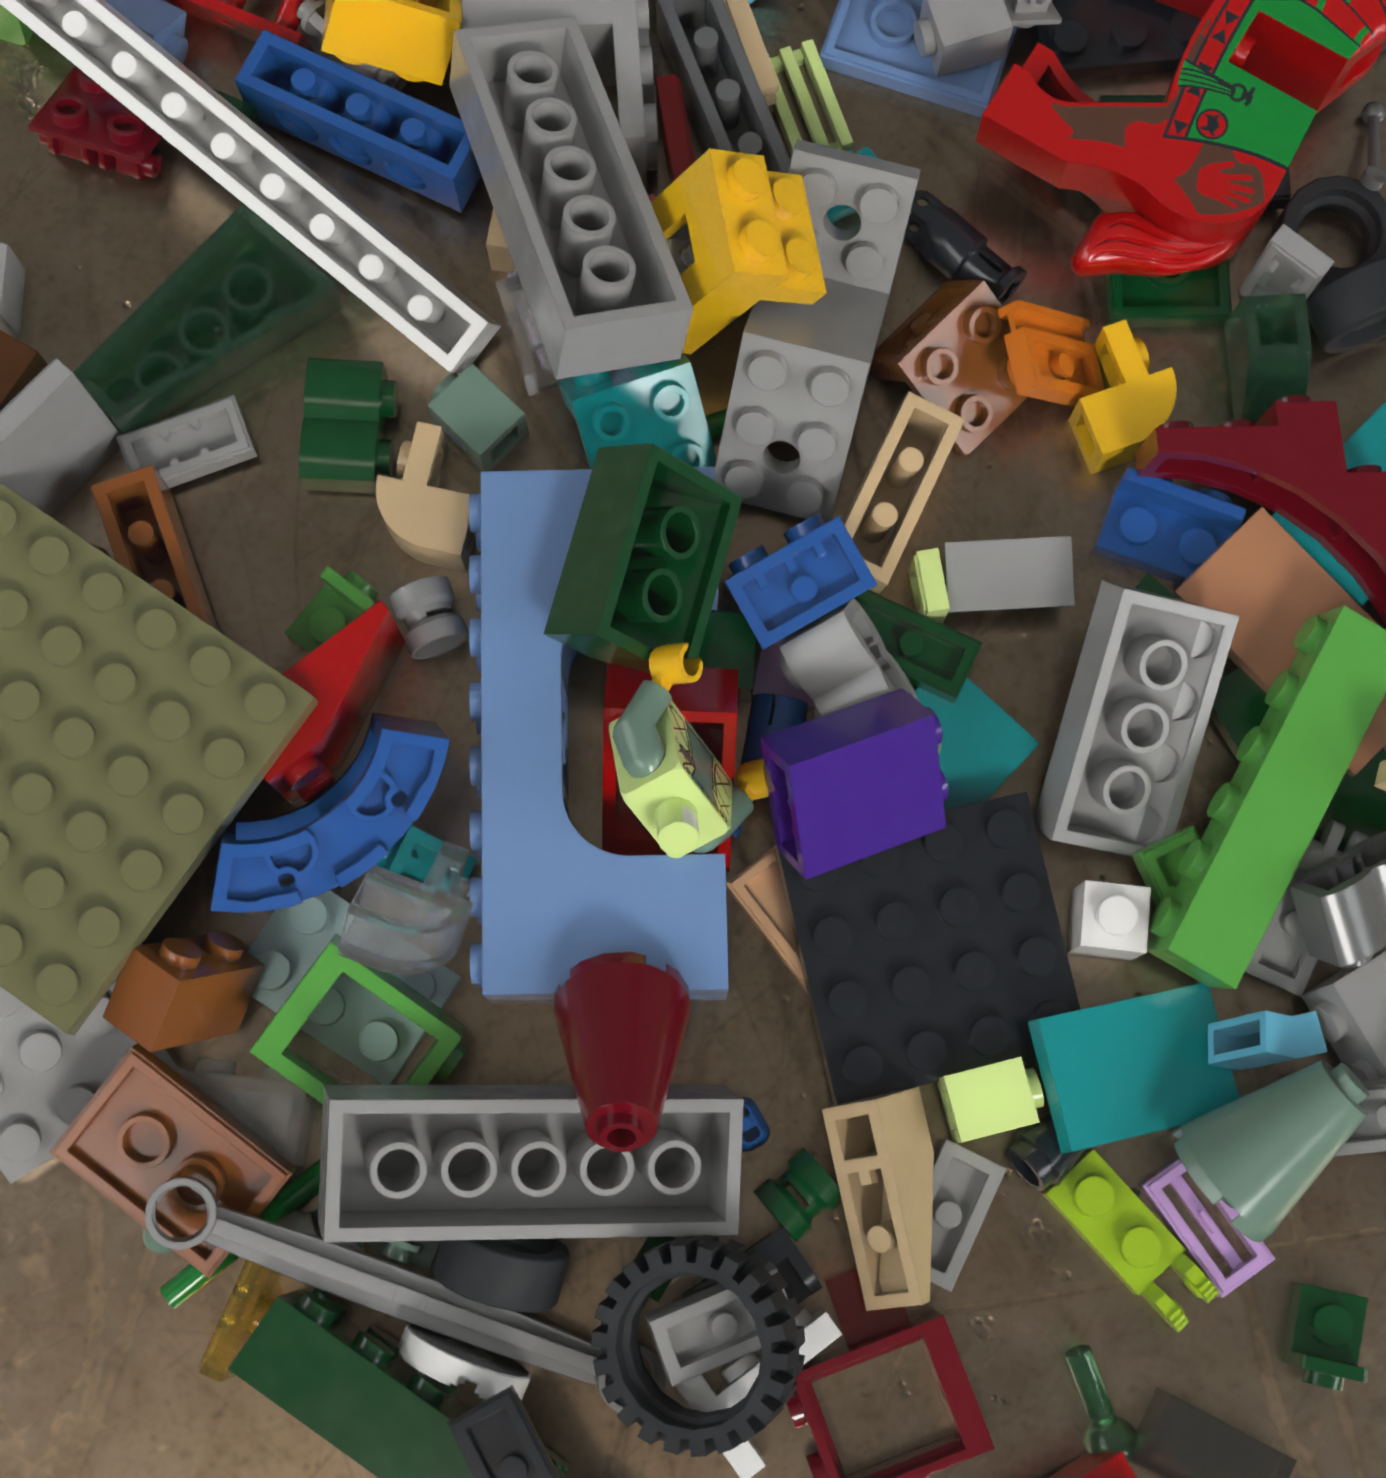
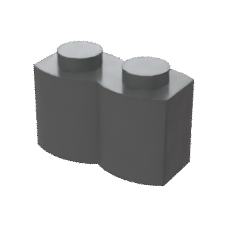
(1345, 905)

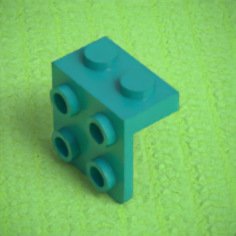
(642, 406)

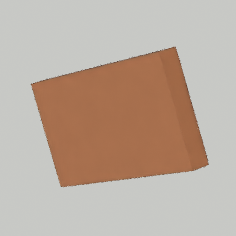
(1273, 591)

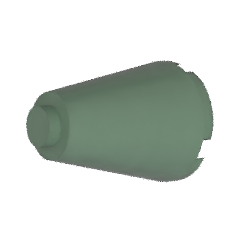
(1272, 1143)

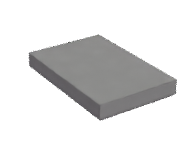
(53, 439)

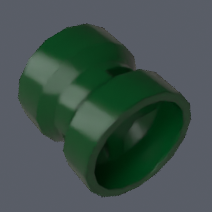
(811, 1185)

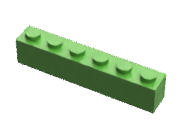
(1274, 800)

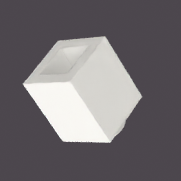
(1108, 920)

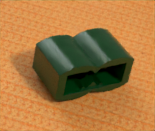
(346, 425)

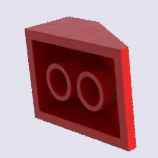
(346, 680)
(709, 708)

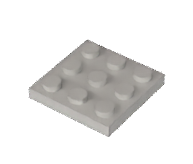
(51, 1078)

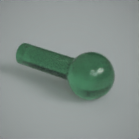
(1106, 1430)

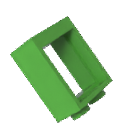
(273, 1041)

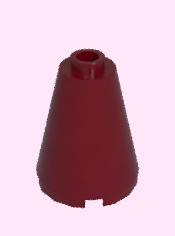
(621, 1043)

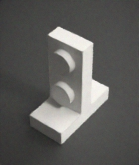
(739, 1378)

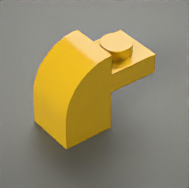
(1121, 418)

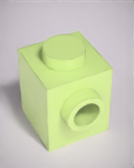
(990, 1099)

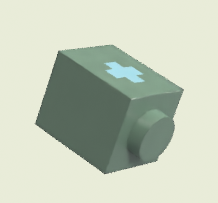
(477, 417)

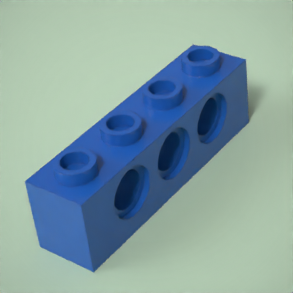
(359, 120)

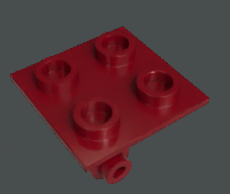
(94, 126)

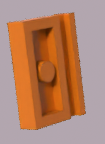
(1050, 354)

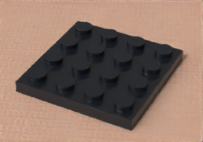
(931, 952)

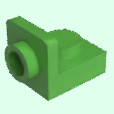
(331, 609)

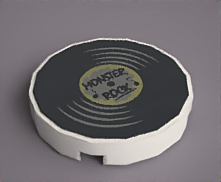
(456, 1362)

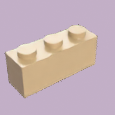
(899, 483)

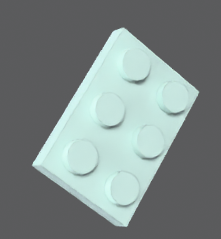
(349, 1015)

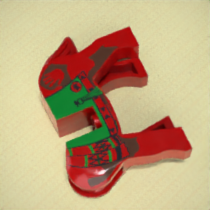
(1201, 166)

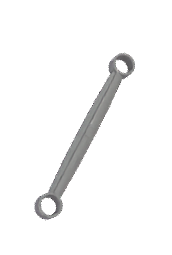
(389, 1289)

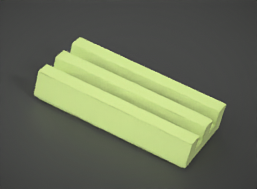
(789, 62)

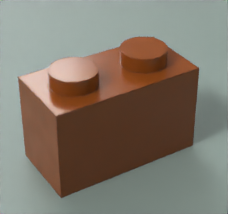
(184, 990)

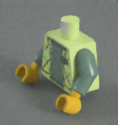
(670, 772)

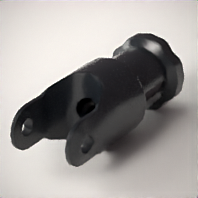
(959, 247)

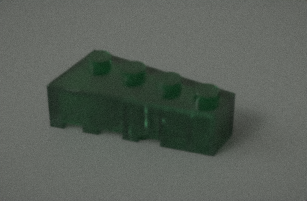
(207, 321)

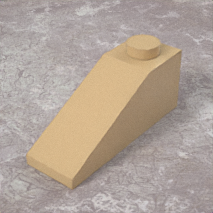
(886, 1193)

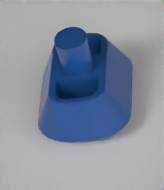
(755, 1128)

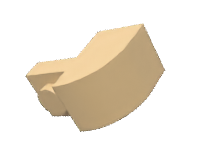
(421, 517)

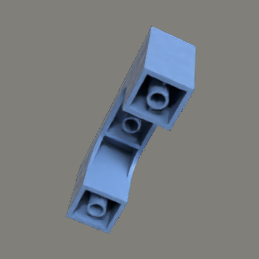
(542, 886)

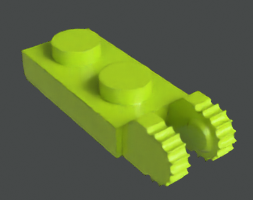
(1126, 1235)

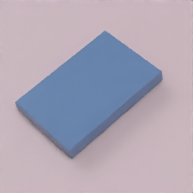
(879, 46)

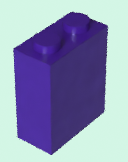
(855, 782)

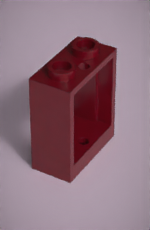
(969, 1428)

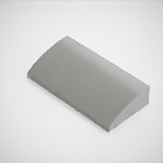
(1133, 720)

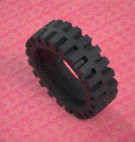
(635, 1387)

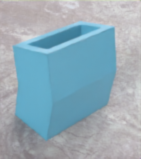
(1263, 1039)

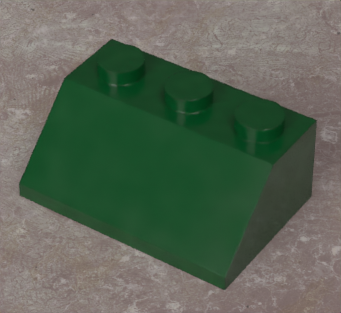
(642, 557)

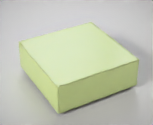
(928, 585)

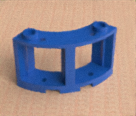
(338, 831)

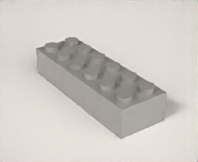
(568, 197)
(521, 1166)

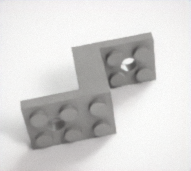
(620, 50)
(808, 363)

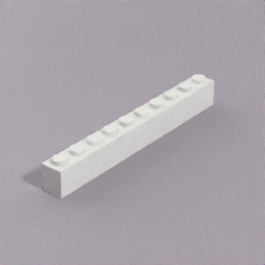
(263, 176)

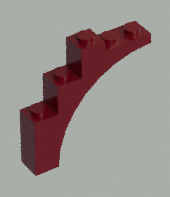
(1290, 466)

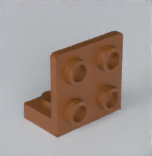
(955, 358)

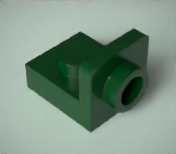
(1325, 1335)

